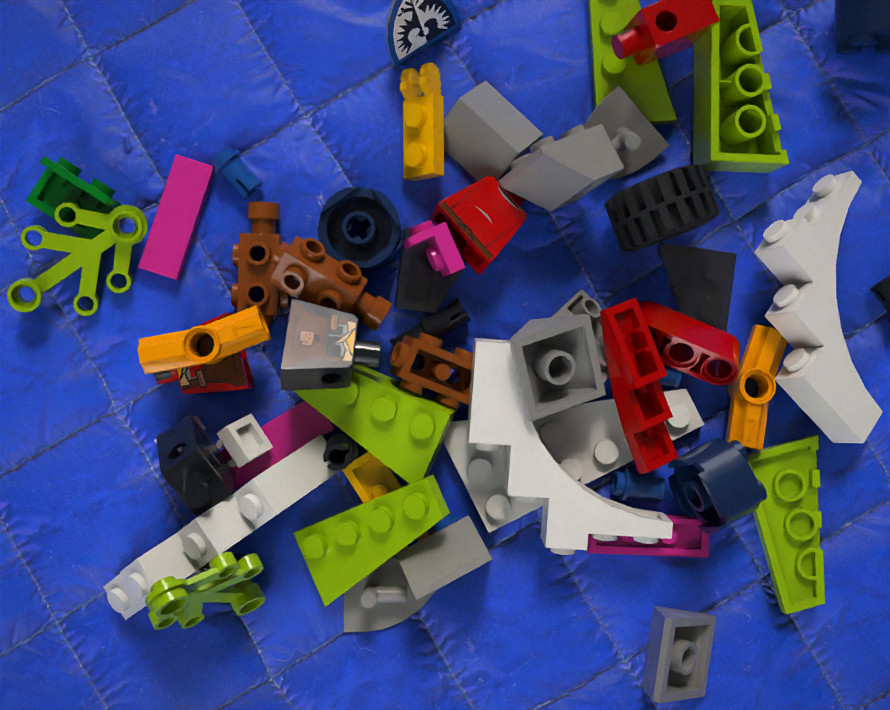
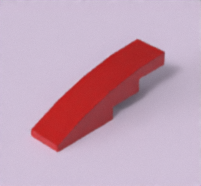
(634, 376)

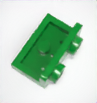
(61, 185)

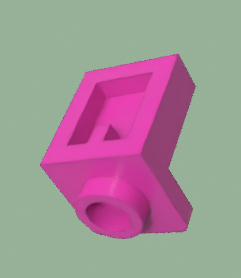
(442, 252)

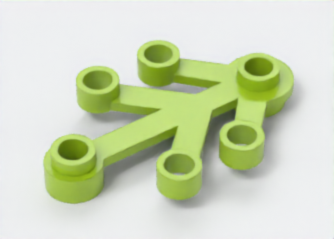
(84, 254)
(183, 599)

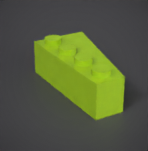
(732, 98)
(387, 420)

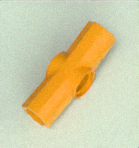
(180, 348)
(760, 362)

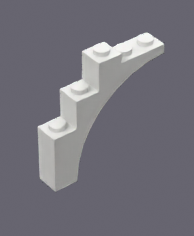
(807, 314)
(531, 473)
(221, 526)

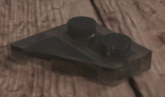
(700, 282)
(418, 284)

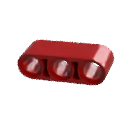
(692, 345)

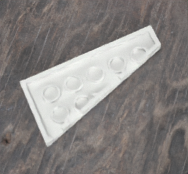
(581, 439)

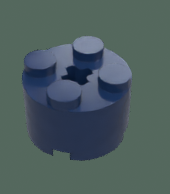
(862, 25)
(365, 208)
(716, 484)

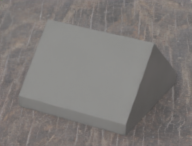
(487, 133)
(556, 364)
(443, 557)
(678, 654)

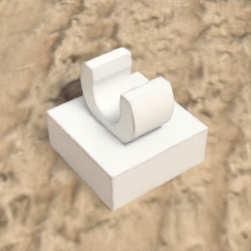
(243, 441)

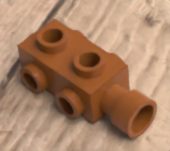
(258, 273)
(319, 279)
(433, 369)

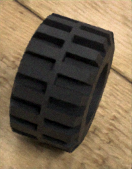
(662, 207)

